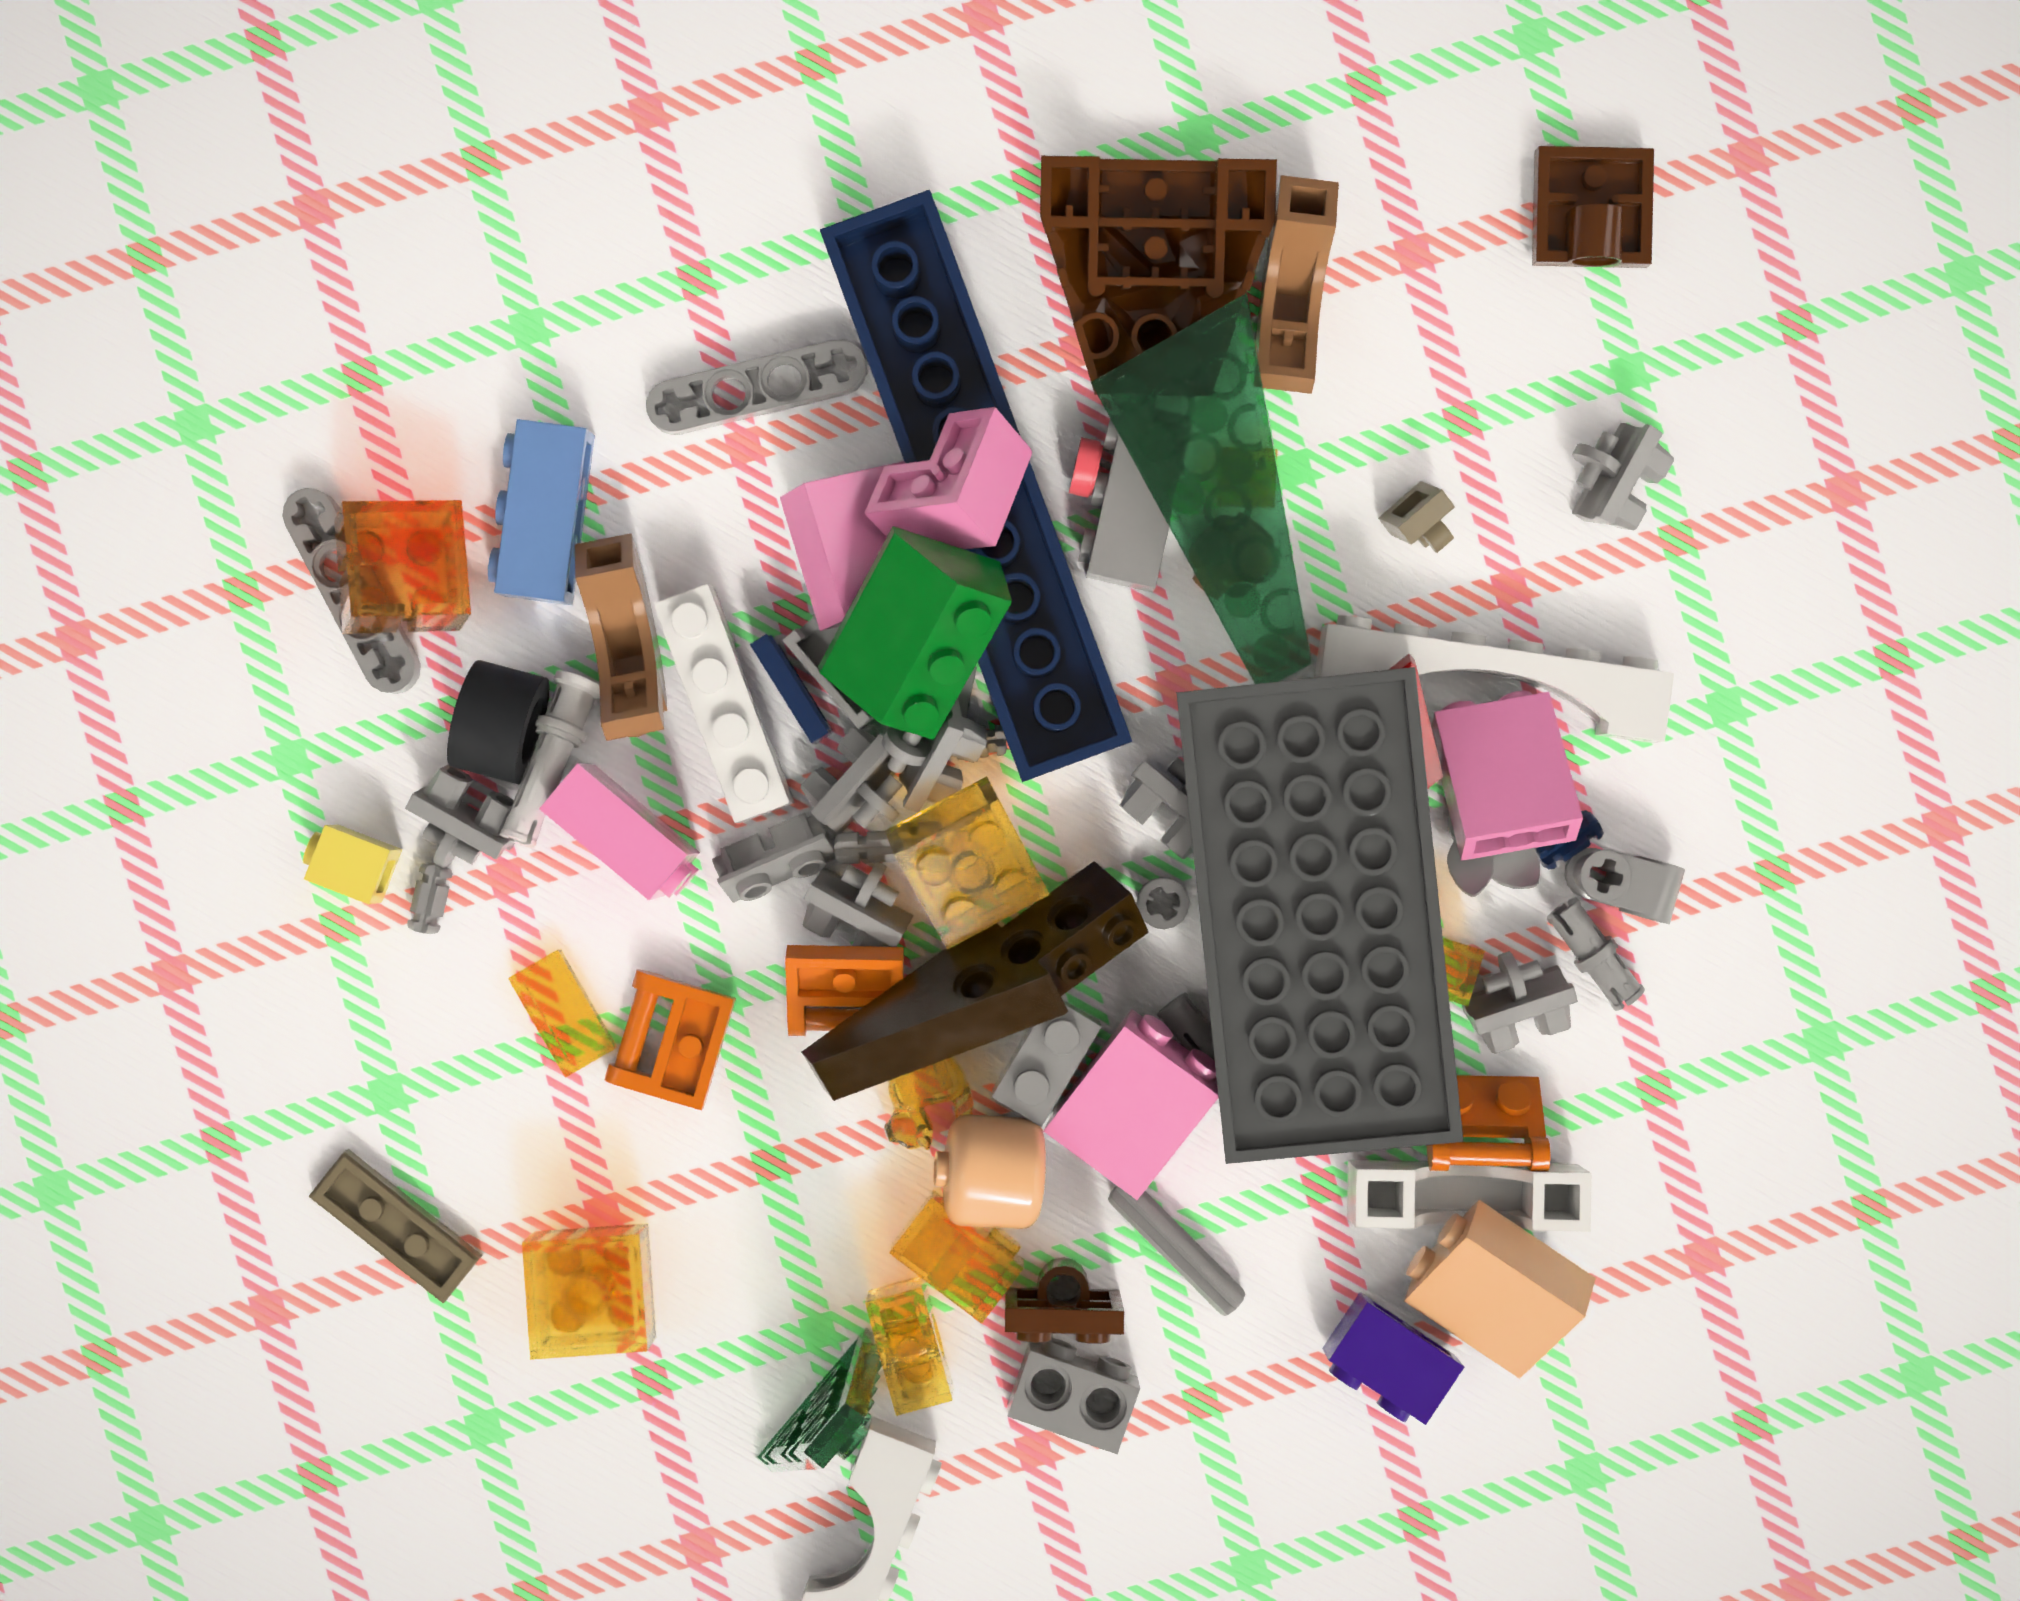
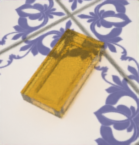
(562, 1012)

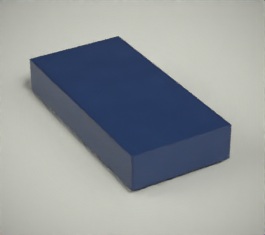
(792, 688)

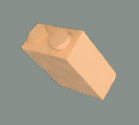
(1498, 1288)

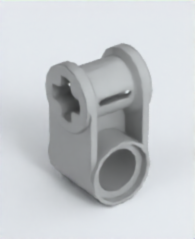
(1631, 882)

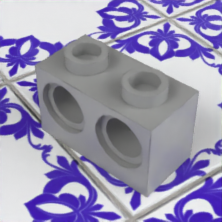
(1066, 1409)

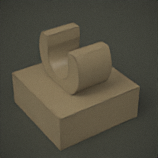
(1419, 517)

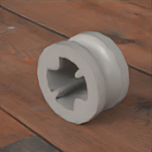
(1168, 886)

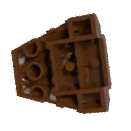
(1152, 244)

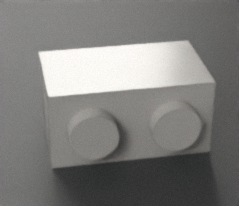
(1045, 1064)

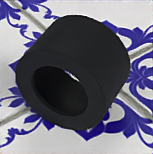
(496, 721)

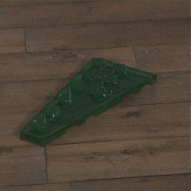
(1208, 456)
(832, 1414)

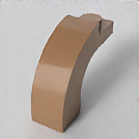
(1295, 282)
(622, 636)

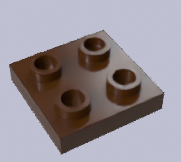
(1593, 207)
(1089, 1315)

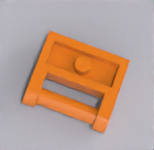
(836, 979)
(688, 1043)
(1497, 1110)

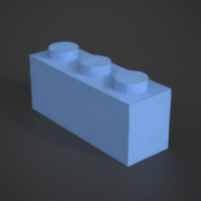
(541, 511)

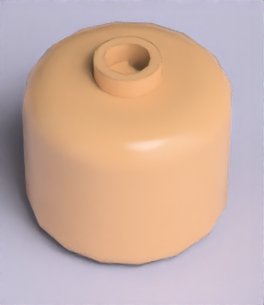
(992, 1171)

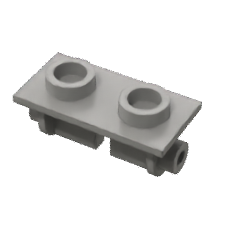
(750, 871)

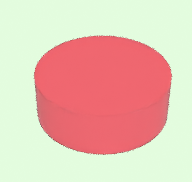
(1086, 467)

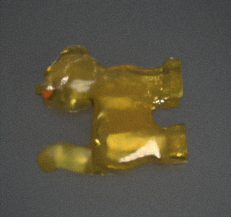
(914, 1091)

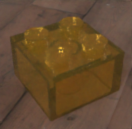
(966, 862)
(589, 1291)

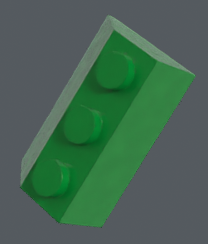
(916, 631)

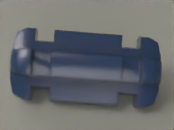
(1589, 829)

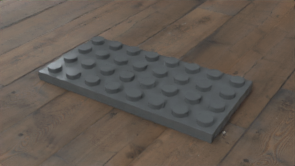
(1320, 916)

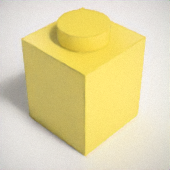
(350, 863)

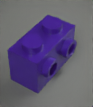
(1392, 1360)

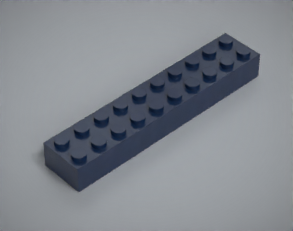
(936, 362)

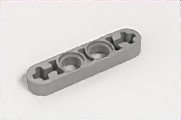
(755, 378)
(303, 536)

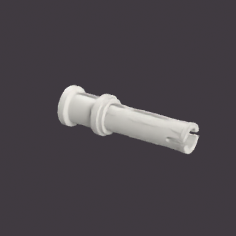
(558, 734)

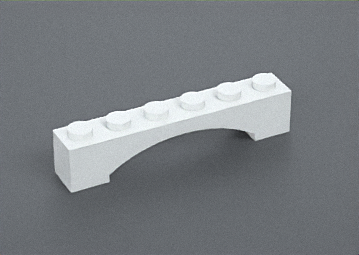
(1622, 699)

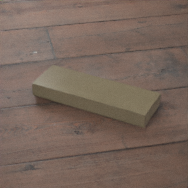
(395, 1225)

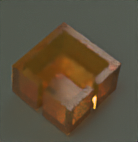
(402, 566)

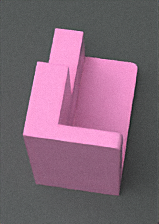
(962, 489)

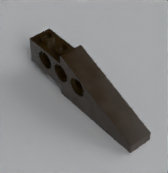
(982, 986)

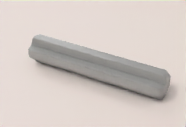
(1179, 1250)

